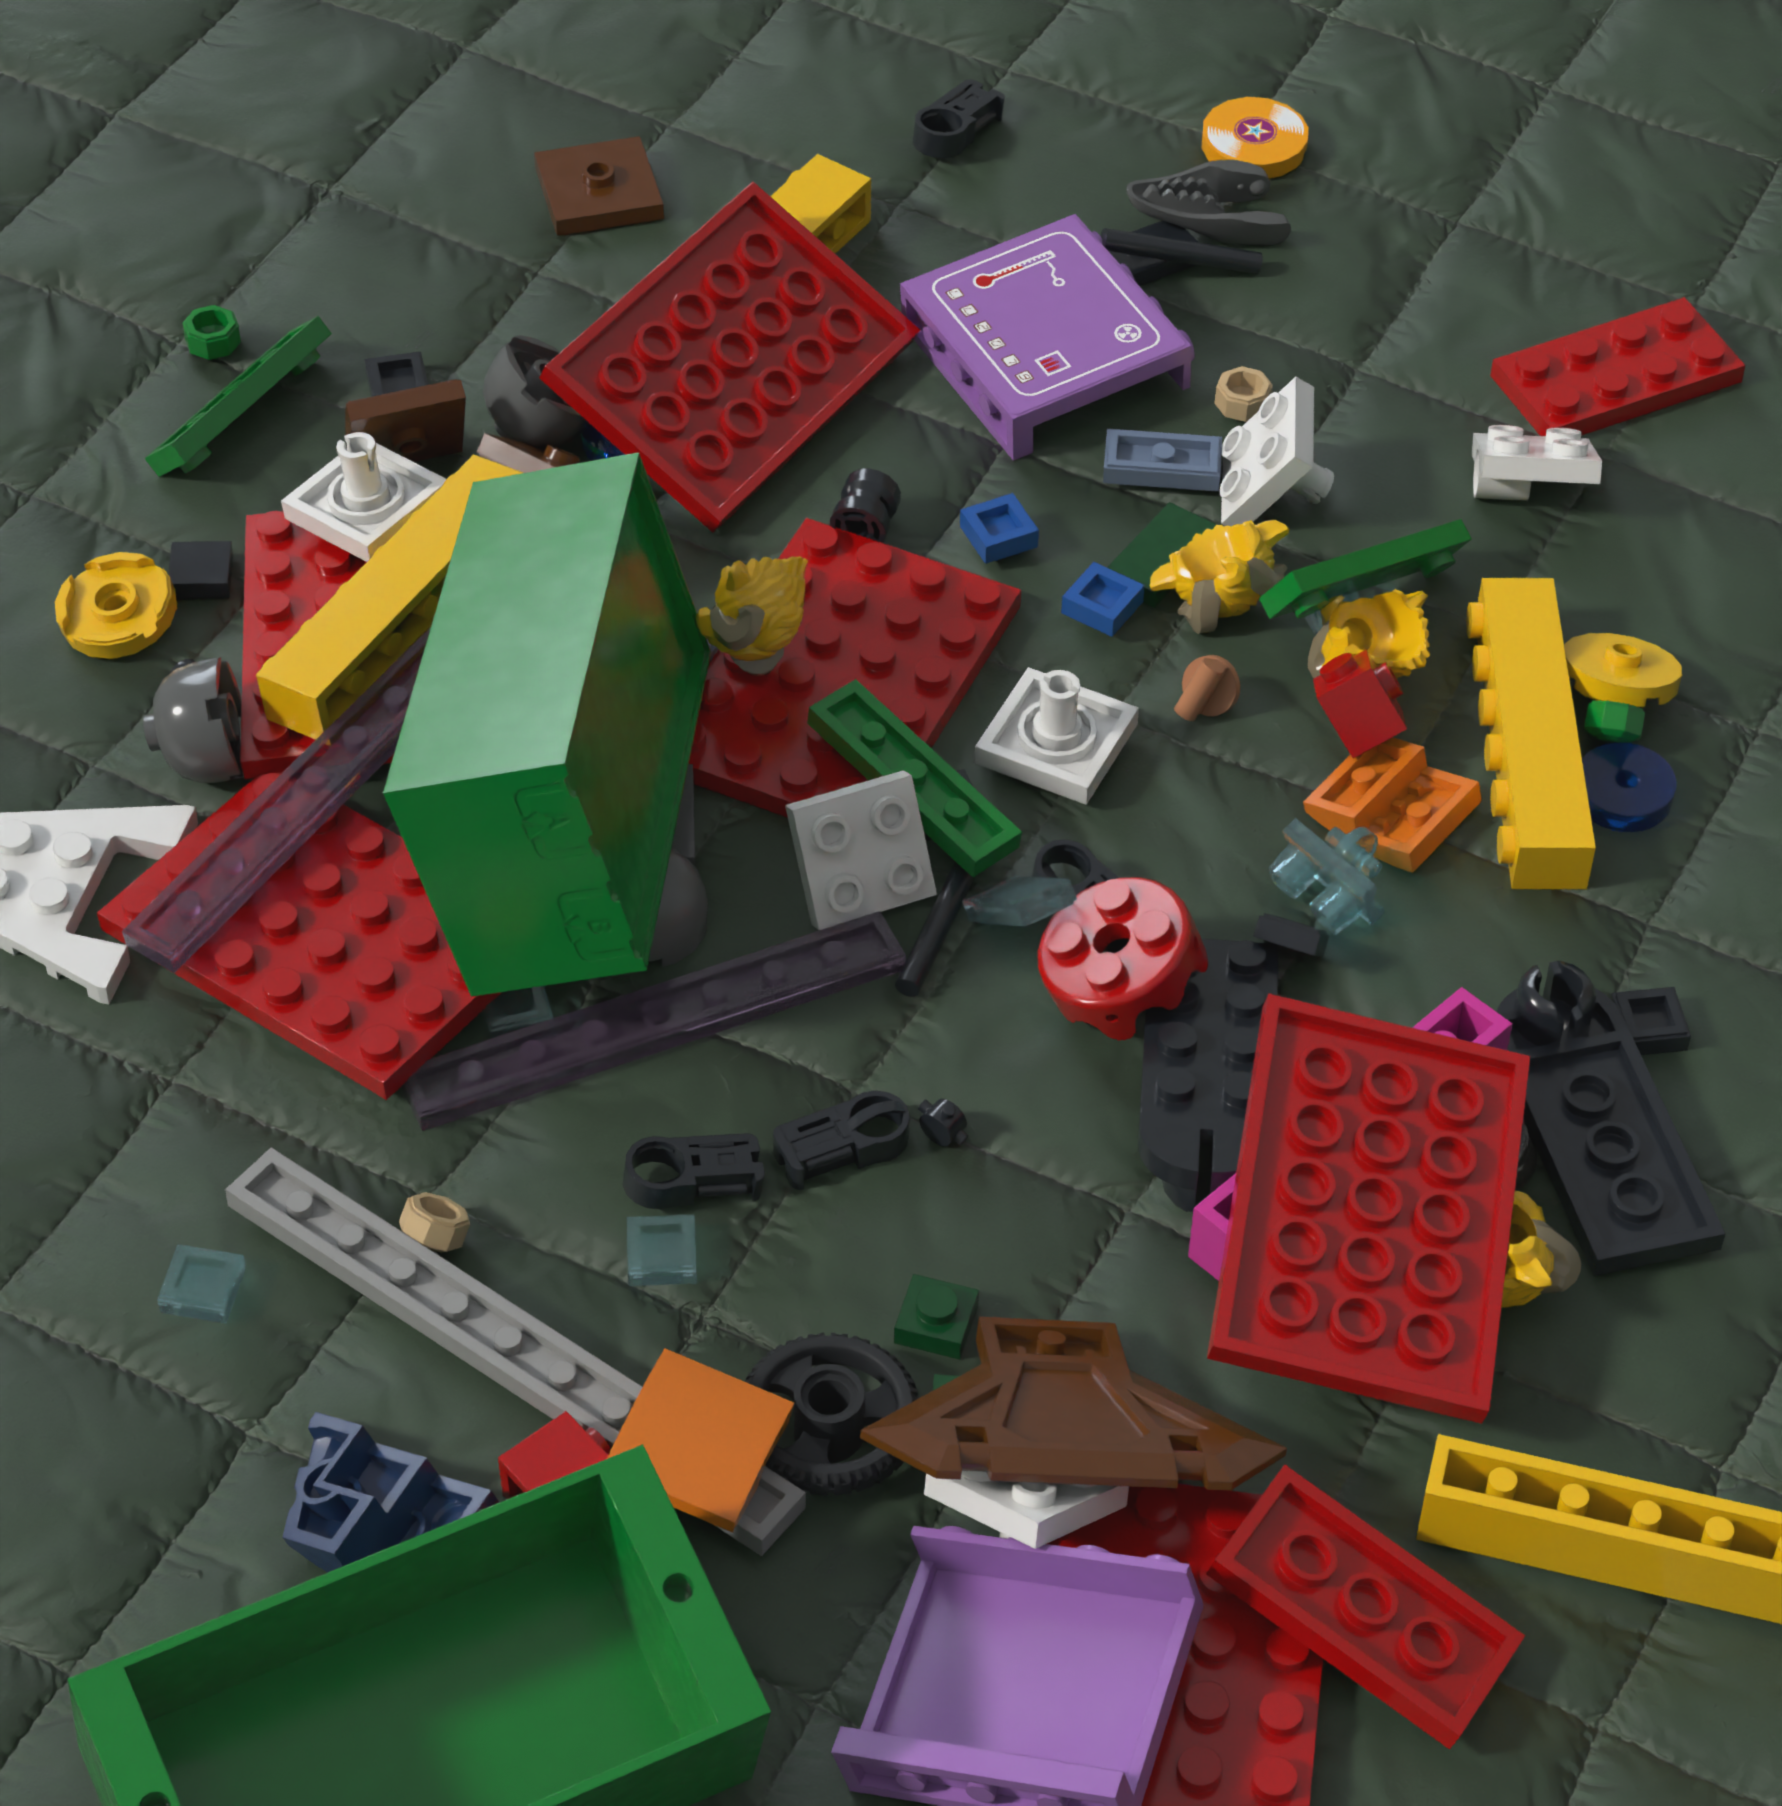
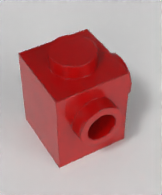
(1360, 701)

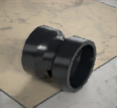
(867, 504)

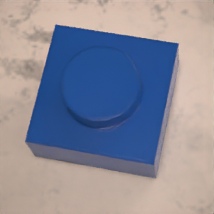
(999, 528)
(1102, 599)

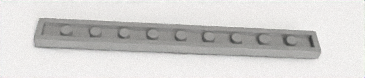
(465, 1316)

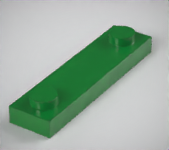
(188, 444)
(1312, 586)
(948, 805)

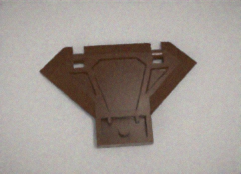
(1067, 1411)

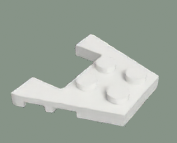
(52, 872)

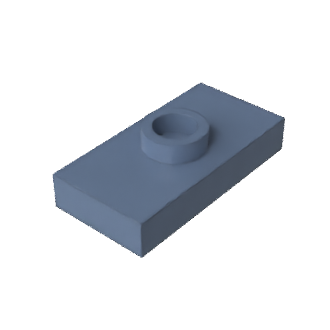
(1162, 460)

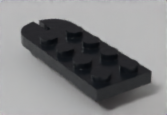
(1202, 1067)
(1605, 1127)

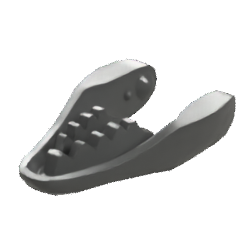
(1195, 196)

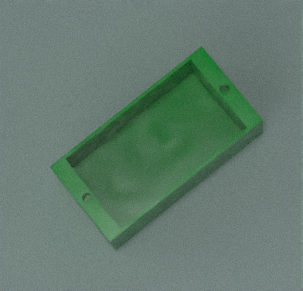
(552, 728)
(483, 1664)

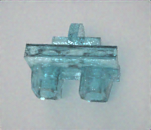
(1347, 890)

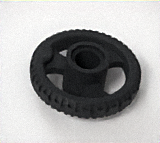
(839, 1390)

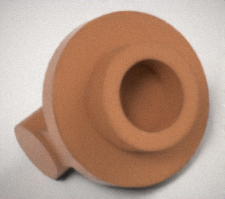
(1208, 688)

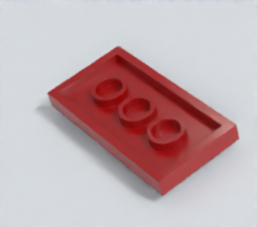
(1618, 369)
(1366, 1606)

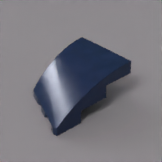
(368, 1496)

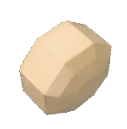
(1242, 392)
(435, 1222)

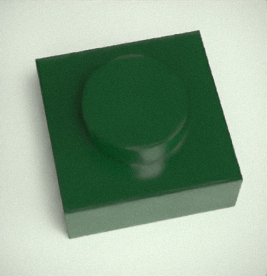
(936, 1316)

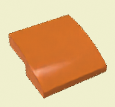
(1396, 799)
(704, 1436)

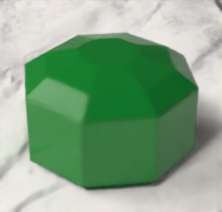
(211, 332)
(1614, 722)

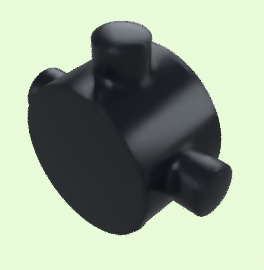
(943, 1122)

